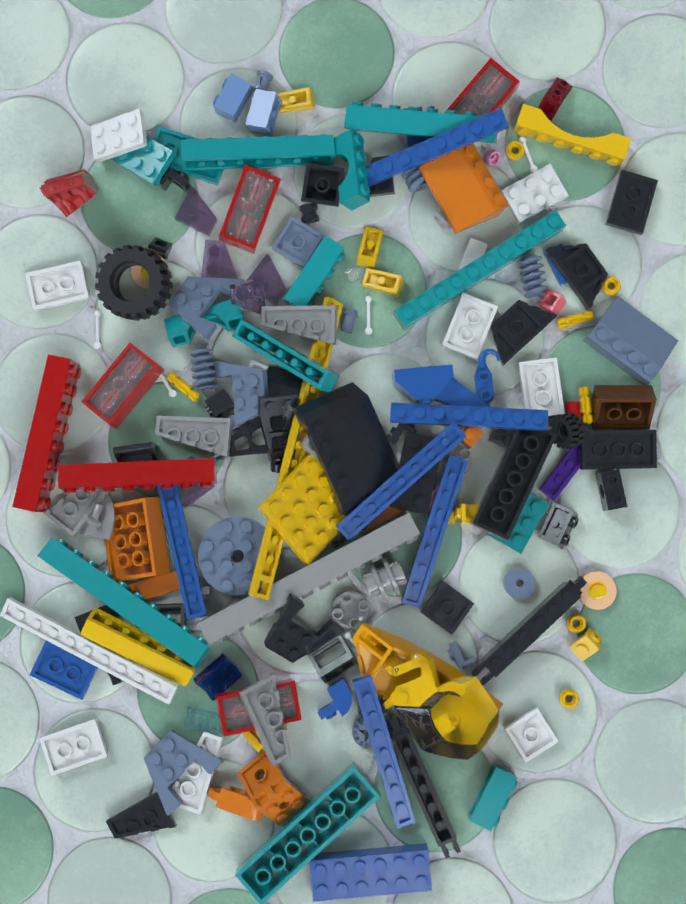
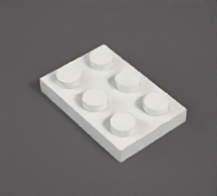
(118, 135)
(534, 194)
(57, 285)
(469, 326)
(541, 385)
(73, 746)

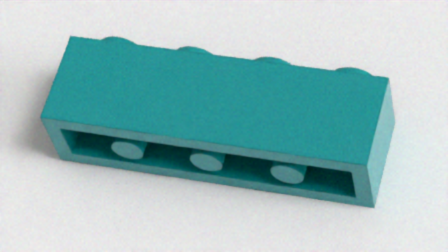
(315, 273)

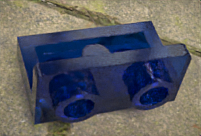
(218, 676)

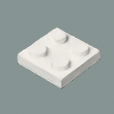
(531, 734)

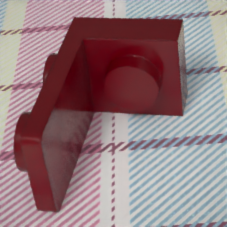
(554, 98)

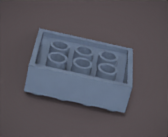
(631, 341)

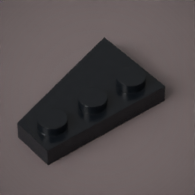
(141, 817)

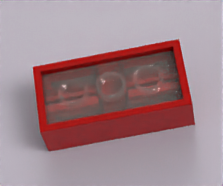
(486, 91)
(249, 209)
(122, 385)
(234, 716)

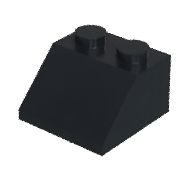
(322, 184)
(283, 382)

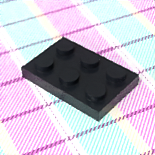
(631, 202)

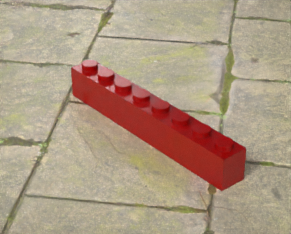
(137, 474)

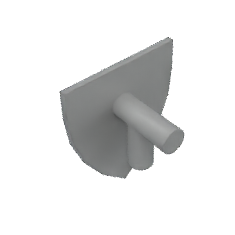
(101, 521)

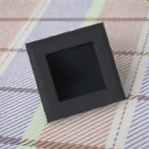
(160, 247)

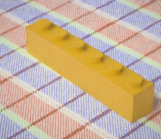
(136, 646)

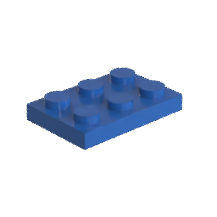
(63, 670)

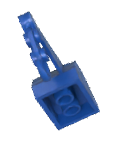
(437, 384)

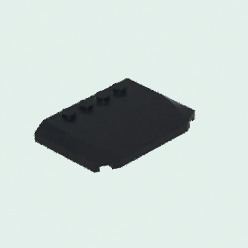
(348, 444)

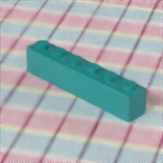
(286, 356)

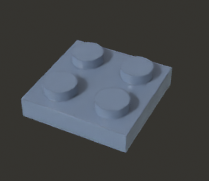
(297, 242)

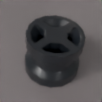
(309, 213)

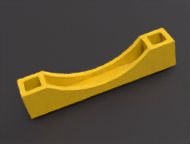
(535, 124)

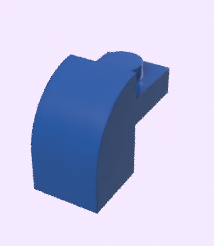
(342, 699)

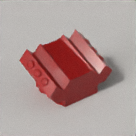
(70, 190)

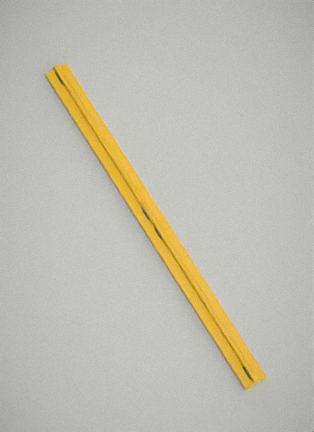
(272, 541)

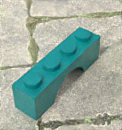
(354, 189)
(222, 314)

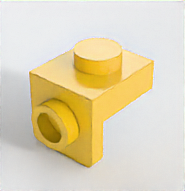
(586, 644)

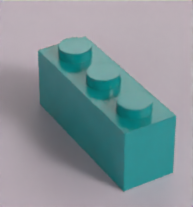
(493, 797)

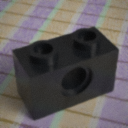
(611, 490)

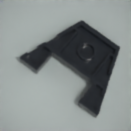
(292, 638)

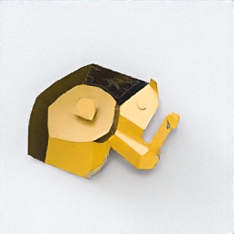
(446, 718)

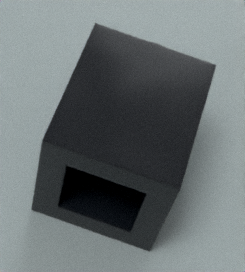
(219, 404)

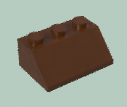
(622, 406)

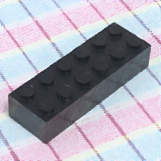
(512, 482)

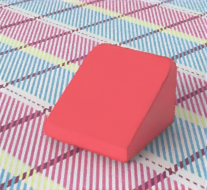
(552, 302)

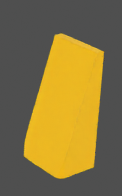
(297, 100)
(369, 247)
(383, 282)

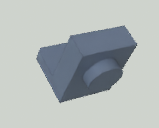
(455, 654)

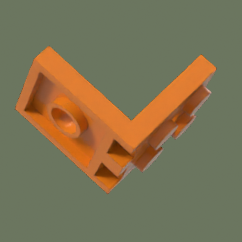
(271, 790)

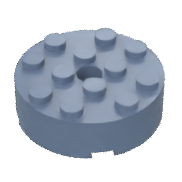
(217, 553)

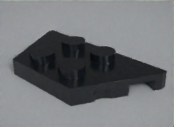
(580, 270)
(518, 328)

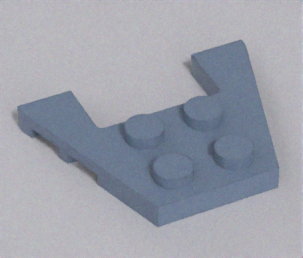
(196, 298)
(247, 386)
(170, 760)

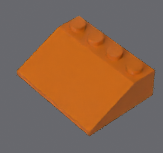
(464, 188)
(137, 540)

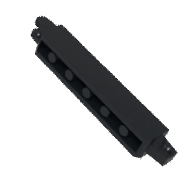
(530, 629)
(422, 785)

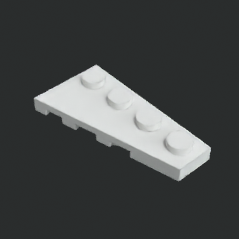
(195, 781)

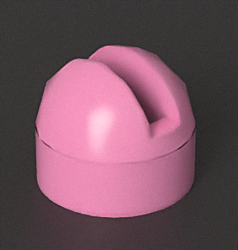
(492, 160)

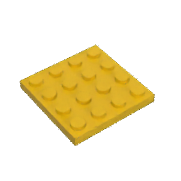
(304, 510)

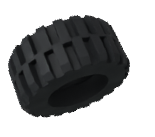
(110, 277)

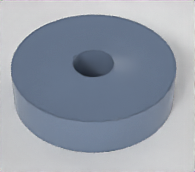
(525, 589)

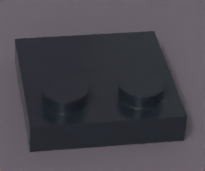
(447, 607)

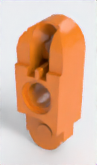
(235, 801)

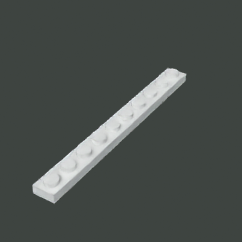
(89, 650)

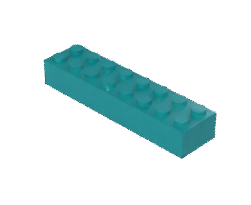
(307, 833)

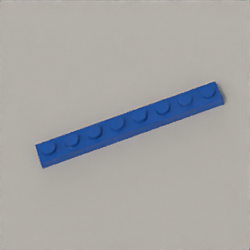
(437, 147)
(469, 416)
(401, 481)
(434, 531)
(182, 553)
(383, 751)

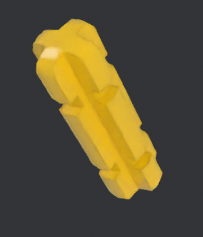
(575, 319)
(183, 386)
(586, 406)

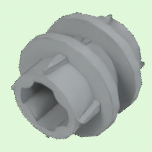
(384, 579)

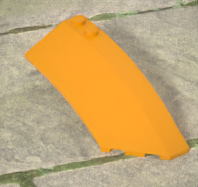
(381, 649)

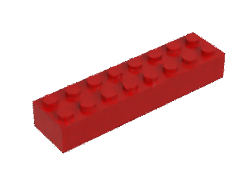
(47, 434)

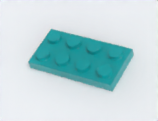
(172, 140)

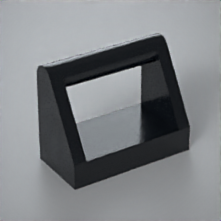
(136, 452)

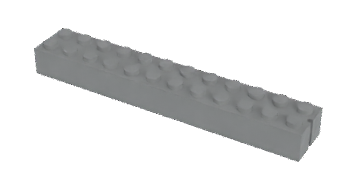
(309, 578)

